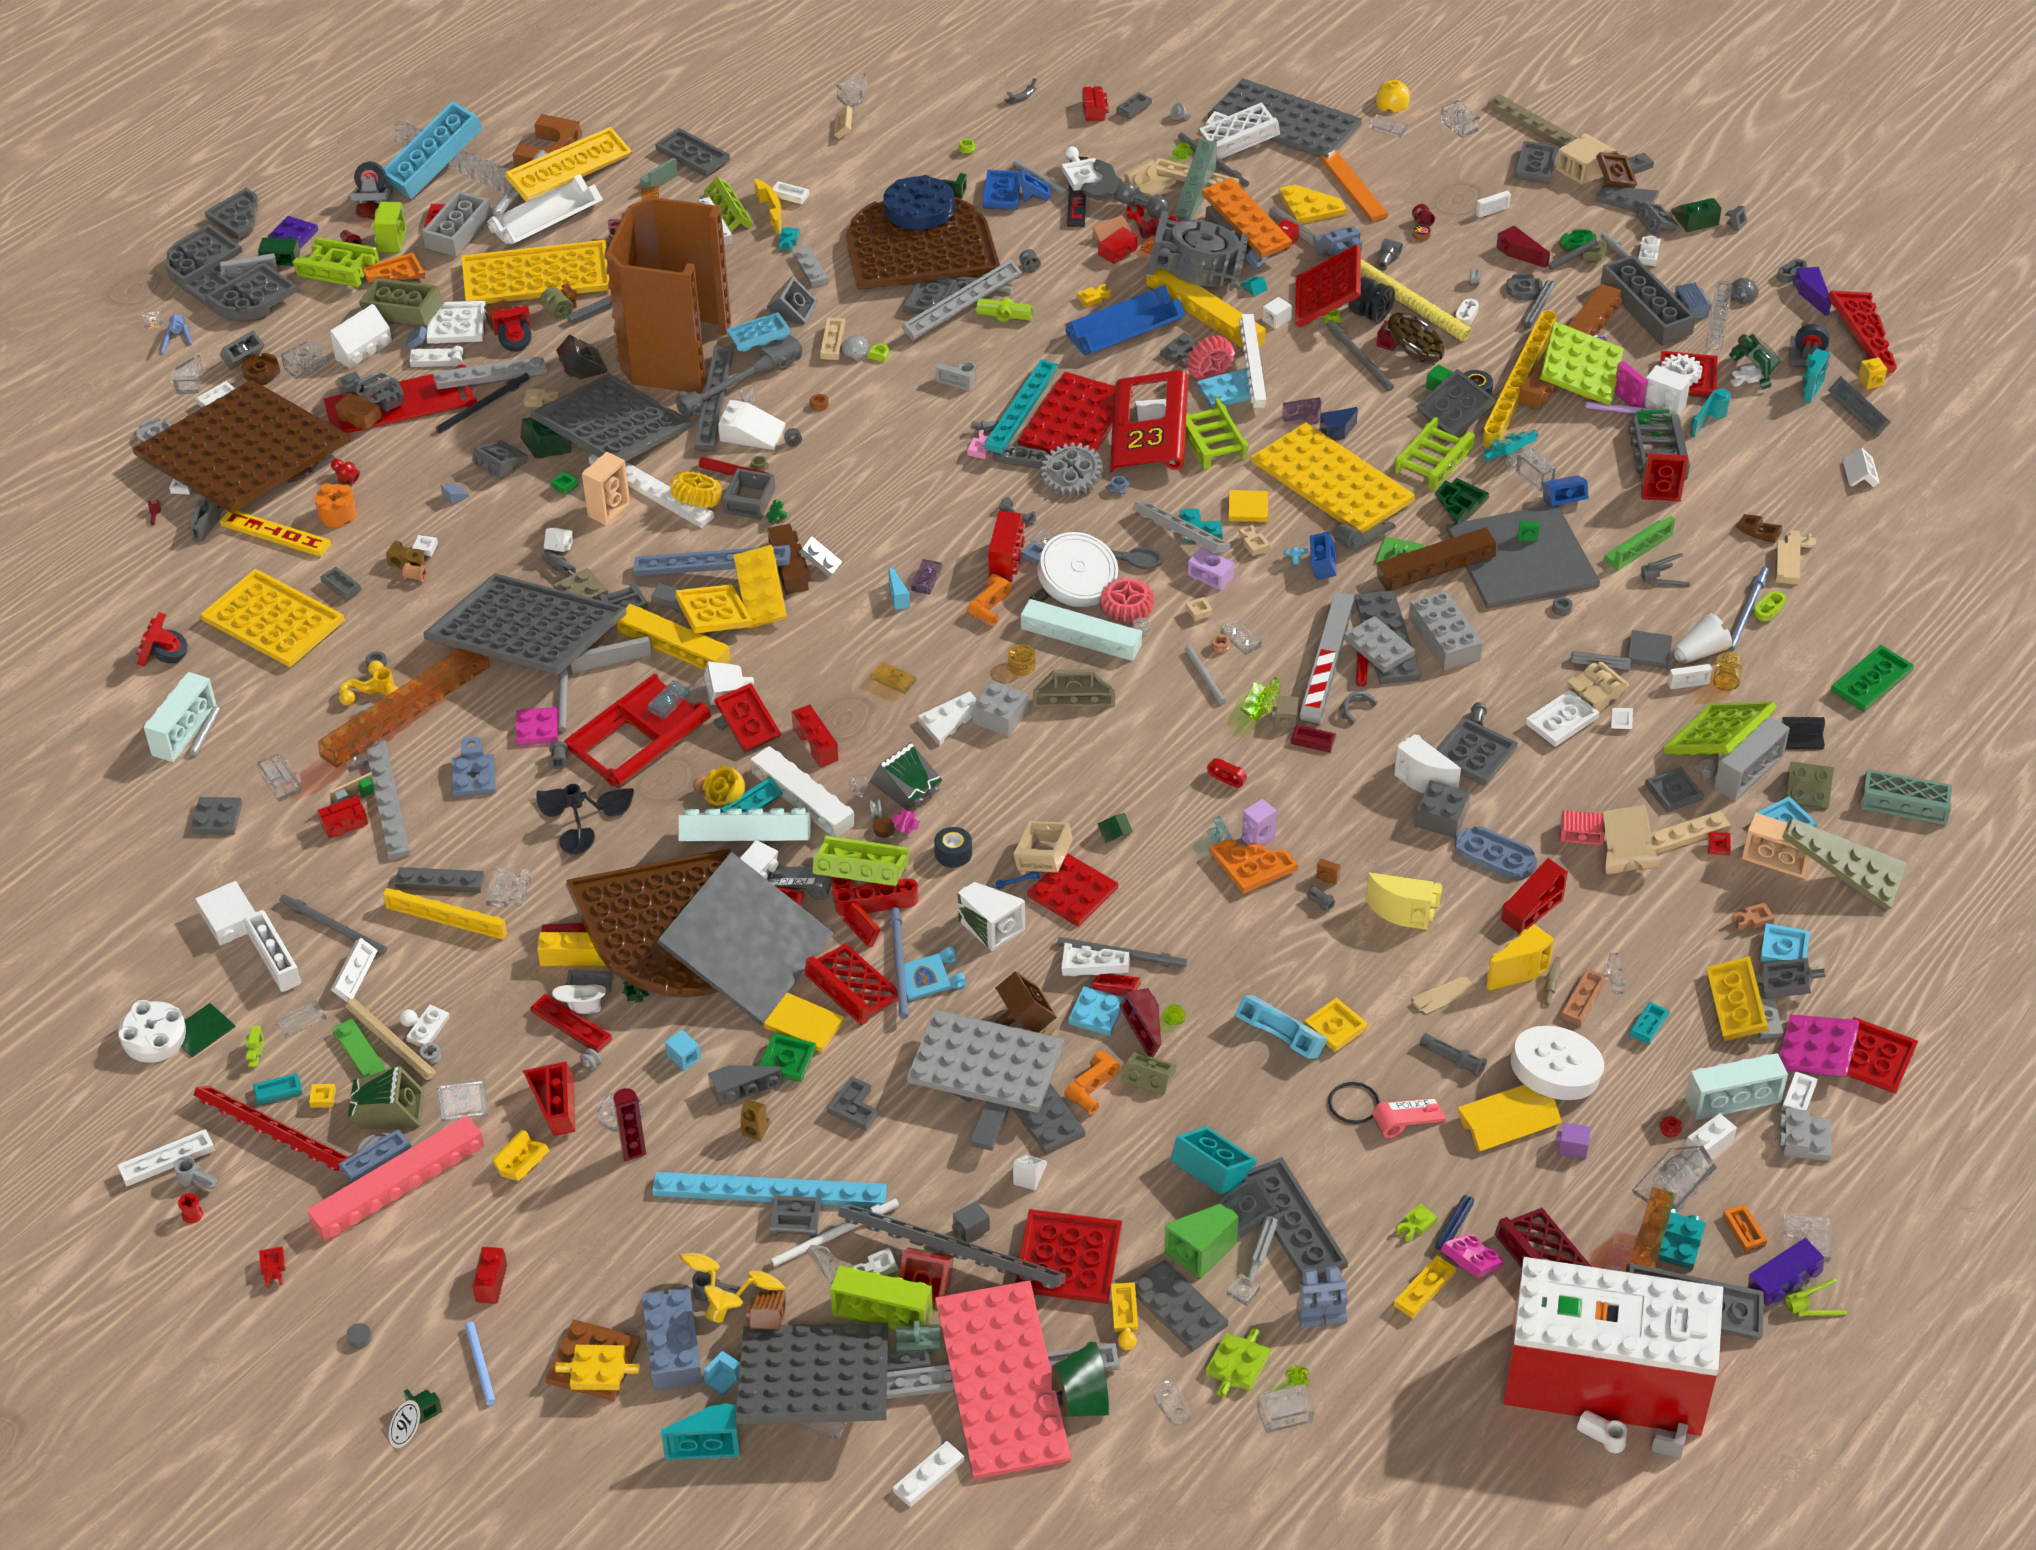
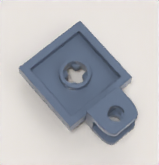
(473, 761)

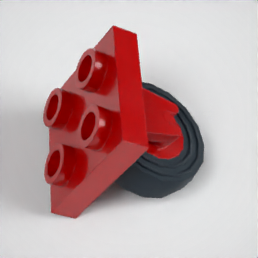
(512, 327)
(163, 644)

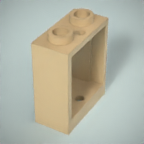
(1043, 860)

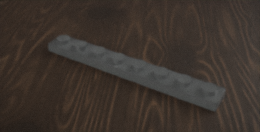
(713, 406)

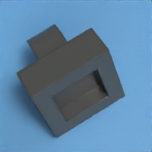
(1737, 217)

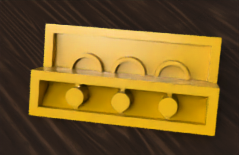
(1508, 1116)

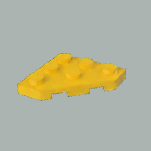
(1310, 205)

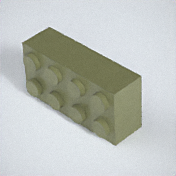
(403, 301)

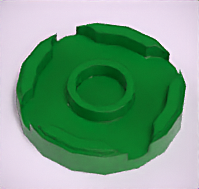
(1576, 238)

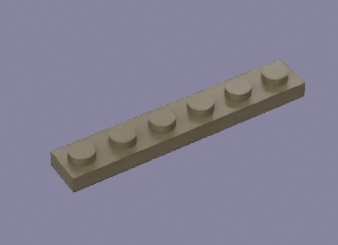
(1530, 121)

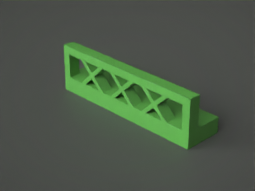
(1640, 543)

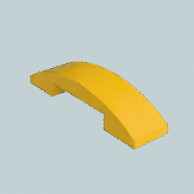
(767, 194)

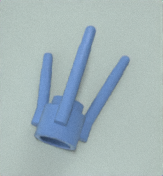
(176, 325)

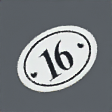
(404, 1424)

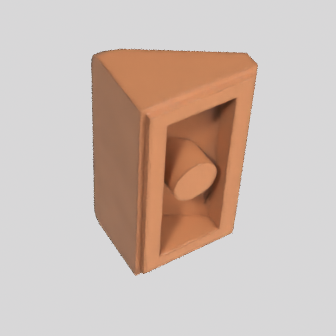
(1108, 227)

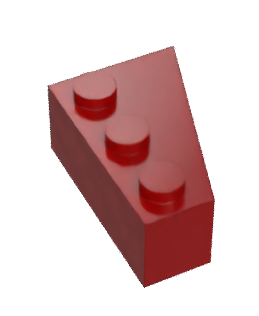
(1535, 897)
(555, 1095)

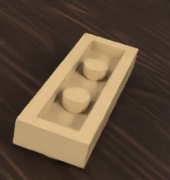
(833, 338)

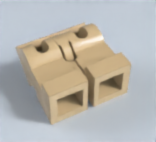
(1598, 685)

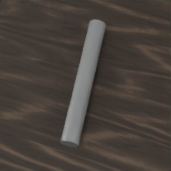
(204, 731)

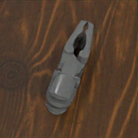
(204, 519)

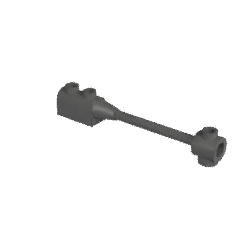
(771, 356)

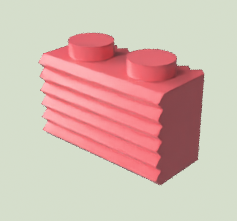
(1582, 827)

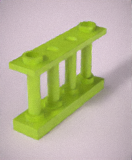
(1199, 443)
(1444, 465)

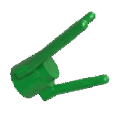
(1645, 418)

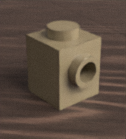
(1285, 712)

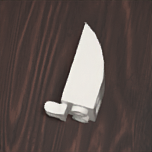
(1420, 763)

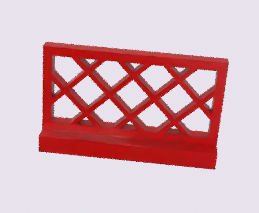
(839, 990)

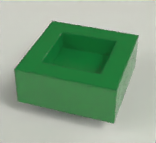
(564, 483)
(1528, 531)

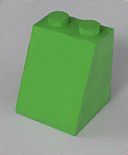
(1201, 1238)

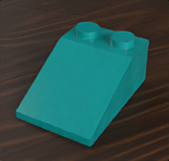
(703, 1435)

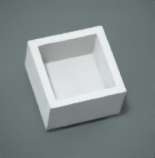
(1666, 390)

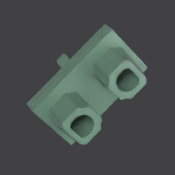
(918, 1337)

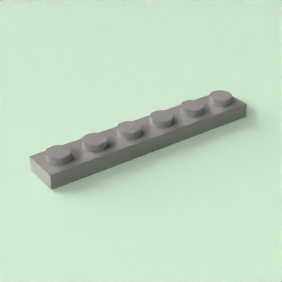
(489, 372)
(1178, 525)

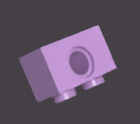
(1211, 569)
(1259, 824)

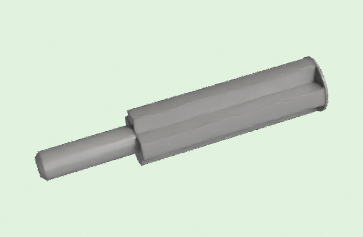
(1262, 1244)

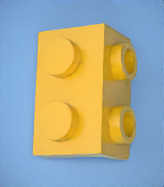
(519, 1156)

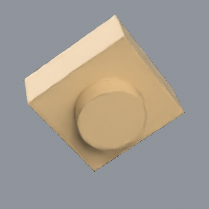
(1199, 609)

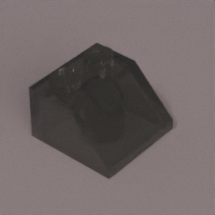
(580, 358)

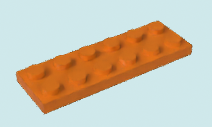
(1247, 217)

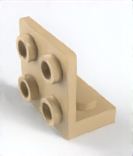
(1147, 179)

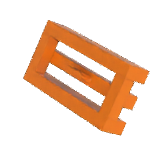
(1748, 1242)

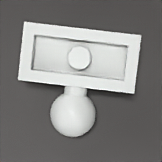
(425, 1027)

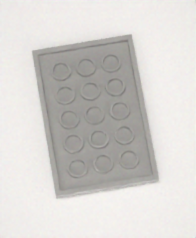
(986, 1061)

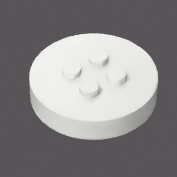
(1076, 568)
(1557, 1062)

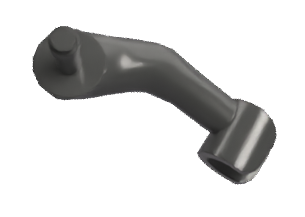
(1030, 89)
(1006, 505)

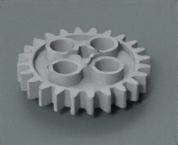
(1071, 469)

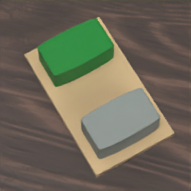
(362, 784)

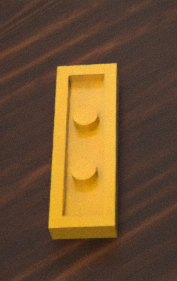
(1424, 1287)

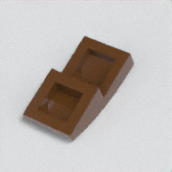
(1754, 527)

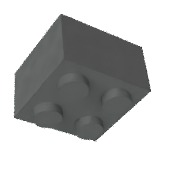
(1442, 809)

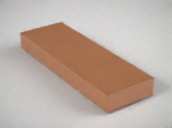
(1583, 997)

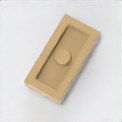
(843, 122)

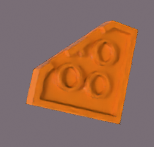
(1252, 864)

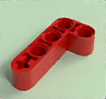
(873, 896)

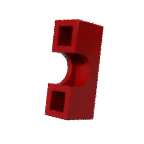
(811, 728)

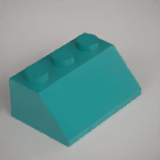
(1212, 1159)

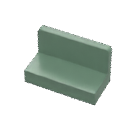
(661, 174)

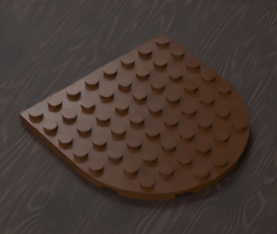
(898, 256)
(632, 909)

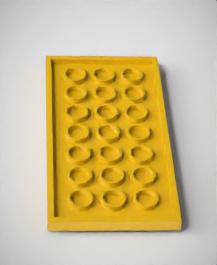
(530, 271)
(1332, 478)

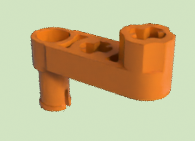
(996, 591)
(1102, 1070)

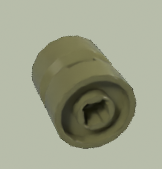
(556, 303)

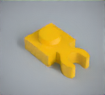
(1093, 296)

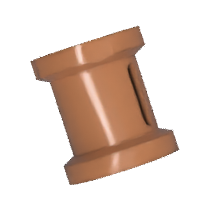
(414, 572)

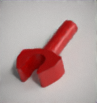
(1136, 215)

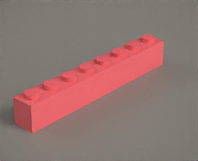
(395, 1178)

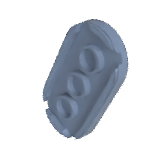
(1496, 852)

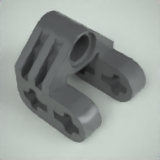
(384, 393)

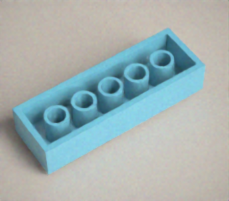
(432, 149)

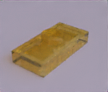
(893, 677)

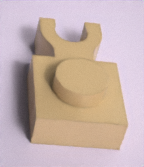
(539, 397)
(1254, 542)

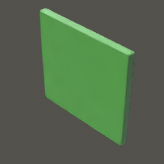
(1393, 547)

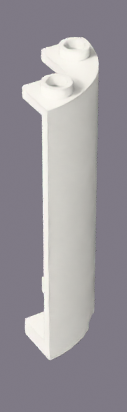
(544, 211)

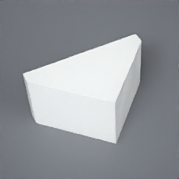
(1028, 1171)

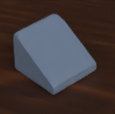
(453, 493)

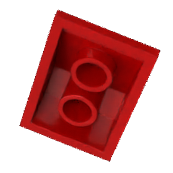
(1663, 477)

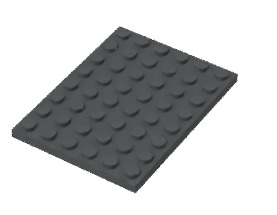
(525, 623)

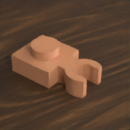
(1755, 916)

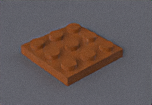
(589, 1334)

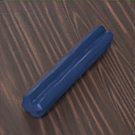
(1455, 1221)

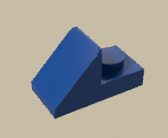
(1032, 185)

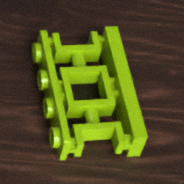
(346, 272)

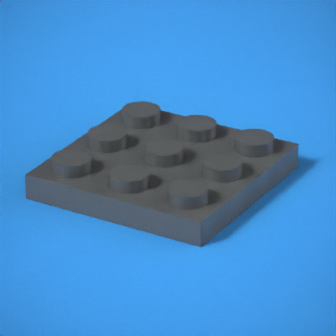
(1456, 403)
(1477, 750)

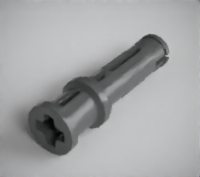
(1461, 1057)

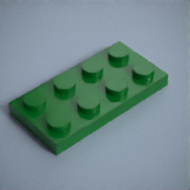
(1872, 678)

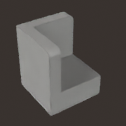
(1669, 1442)

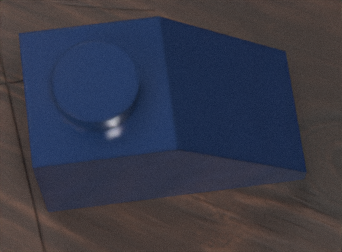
(1338, 423)

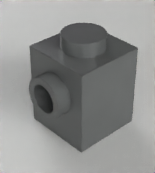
(970, 1222)

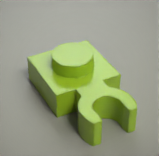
(255, 1044)
(1417, 1220)

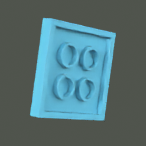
(758, 332)

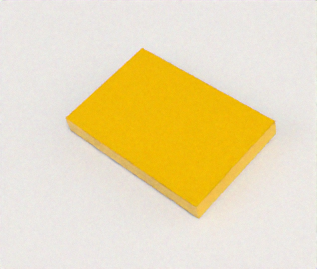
(804, 1021)

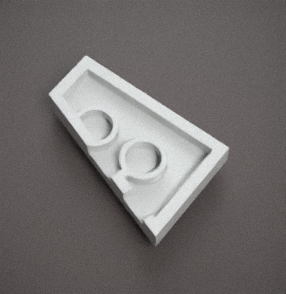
(947, 717)
(1086, 961)

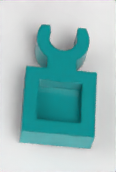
(788, 238)

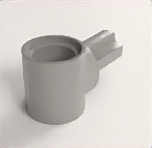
(191, 1174)

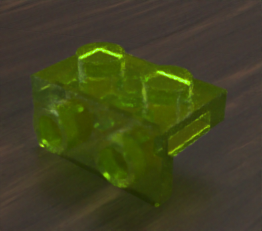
(1259, 698)

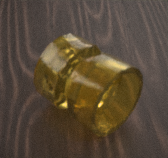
(1727, 671)

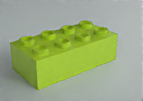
(880, 1298)

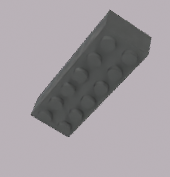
(1649, 300)

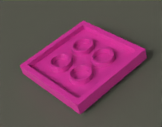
(1818, 1045)

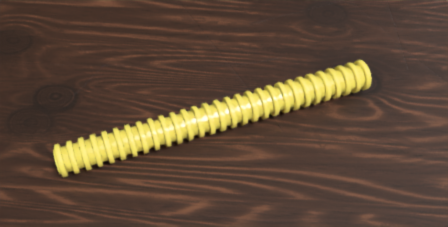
(1419, 304)

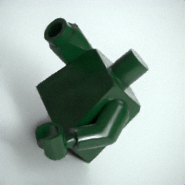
(1759, 354)

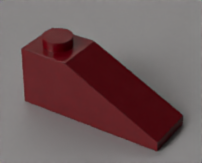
(1522, 247)
(1143, 1016)

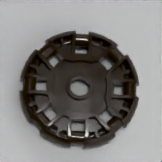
(1416, 337)

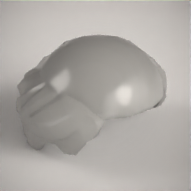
(855, 347)

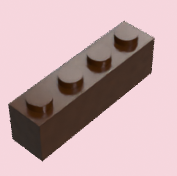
(793, 576)

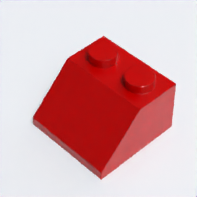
(929, 1268)

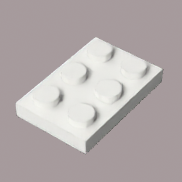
(1562, 718)

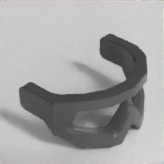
(1344, 710)

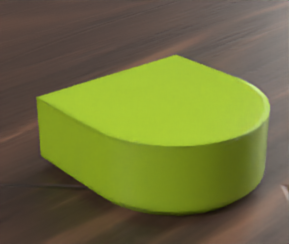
(879, 352)

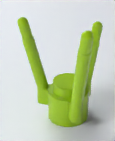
(1800, 1301)

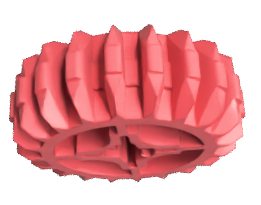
(1210, 357)
(1127, 599)

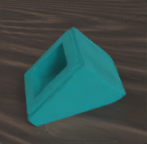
(1254, 285)

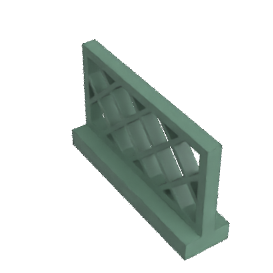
(1912, 805)

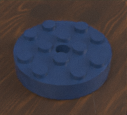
(919, 202)

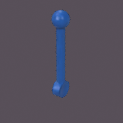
(1000, 883)

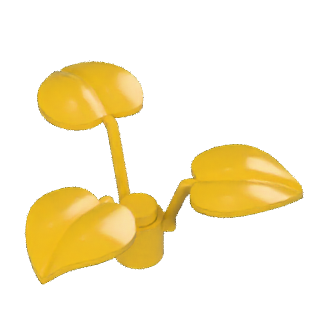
(720, 1299)

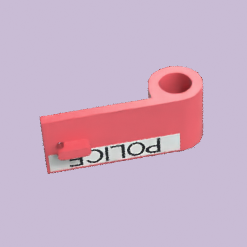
(1394, 1116)

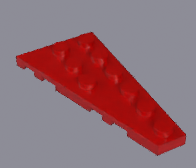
(1864, 324)

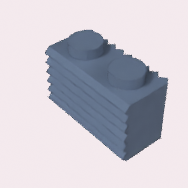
(1693, 299)

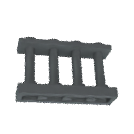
(1675, 440)

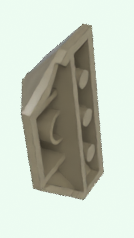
(1074, 689)

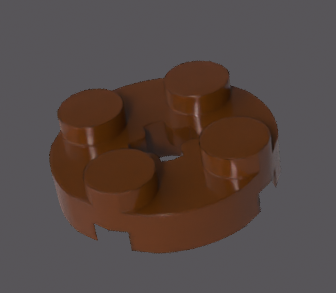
(260, 368)

